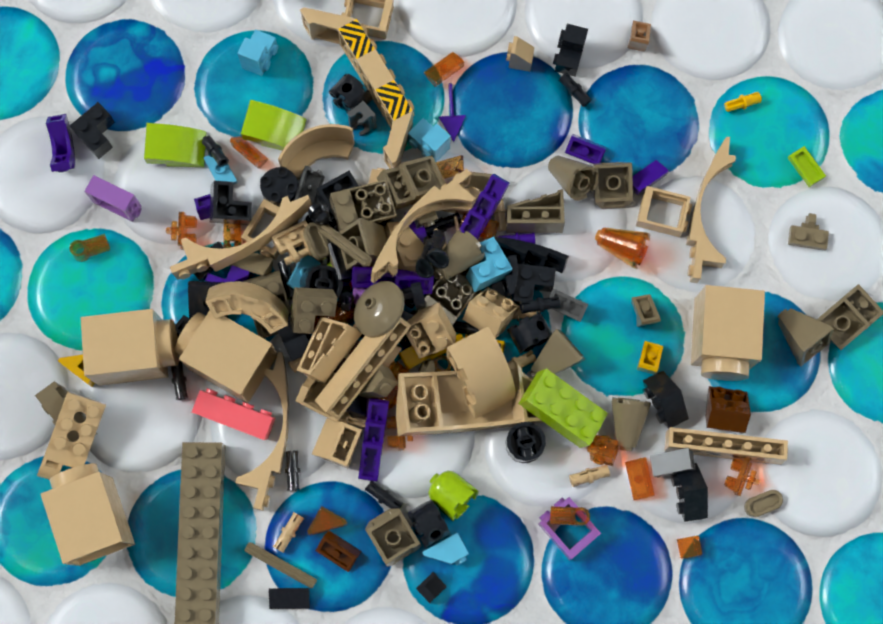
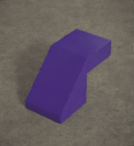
(235, 274)

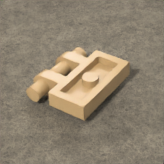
(289, 240)

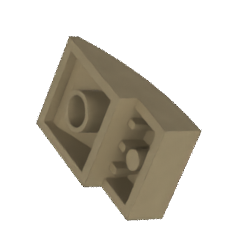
(412, 180)
(851, 316)

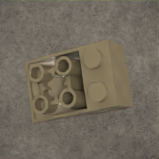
(367, 201)
(273, 283)
(452, 295)

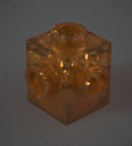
(603, 450)

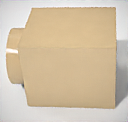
(727, 332)
(128, 347)
(225, 354)
(86, 515)

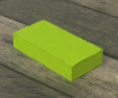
(806, 166)

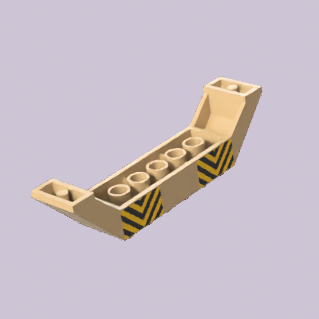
(371, 70)

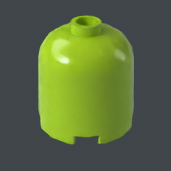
(451, 493)

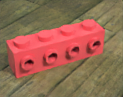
(234, 415)

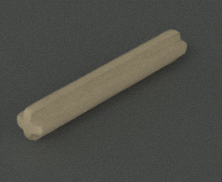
(345, 245)
(280, 565)

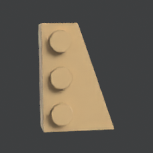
(408, 247)
(327, 348)

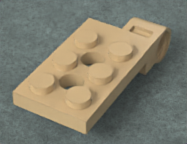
(62, 450)

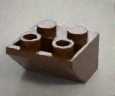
(727, 409)

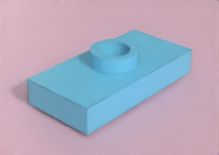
(220, 173)
(305, 262)

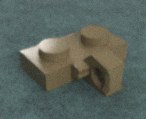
(808, 234)

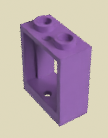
(113, 198)
(579, 546)

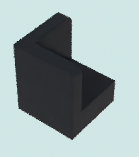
(431, 587)

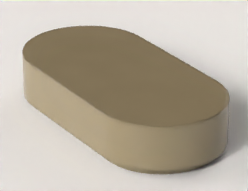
(316, 241)
(763, 503)

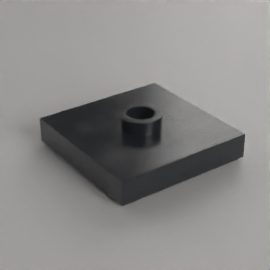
(197, 296)

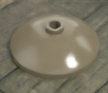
(379, 309)

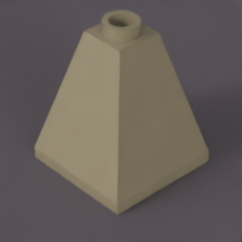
(804, 334)
(557, 355)

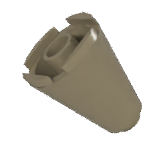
(573, 176)
(463, 253)
(629, 420)

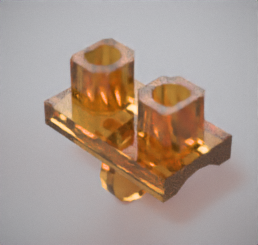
(184, 222)
(396, 441)
(738, 484)

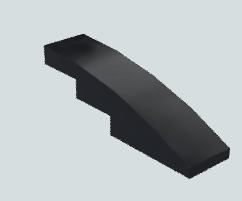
(533, 253)

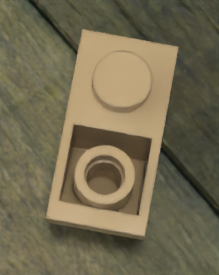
(520, 54)

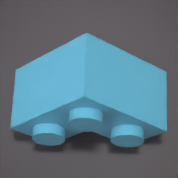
(257, 52)
(429, 139)
(491, 268)

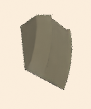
(613, 185)
(392, 536)

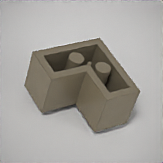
(307, 304)

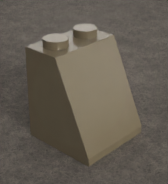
(366, 236)

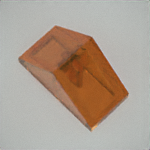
(325, 521)

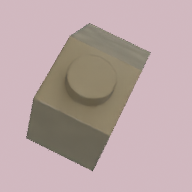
(380, 384)

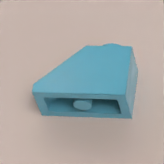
(448, 551)

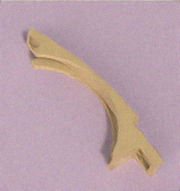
(449, 197)
(703, 251)
(201, 258)
(262, 476)

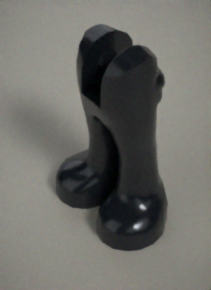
(318, 216)
(432, 255)

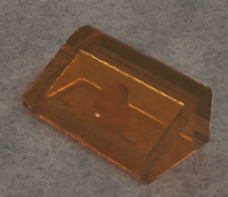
(444, 68)
(248, 151)
(451, 166)
(639, 479)

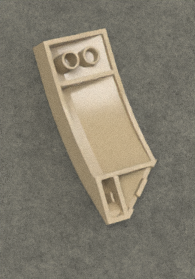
(437, 405)

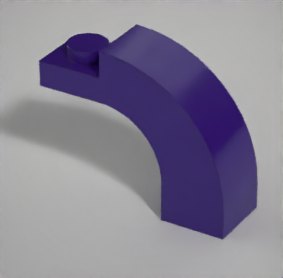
(62, 143)

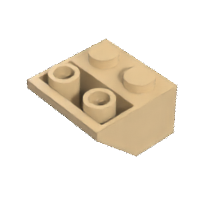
(490, 311)
(430, 331)
(337, 442)

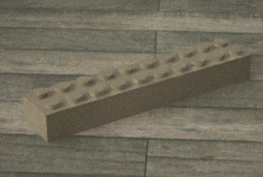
(200, 533)

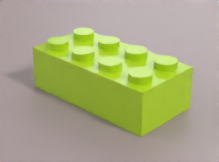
(563, 408)

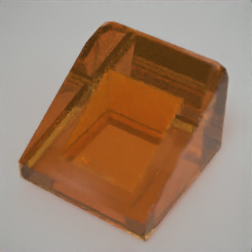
(689, 547)

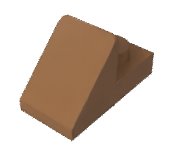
(639, 36)

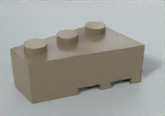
(537, 215)
(52, 400)

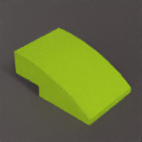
(271, 125)
(174, 145)

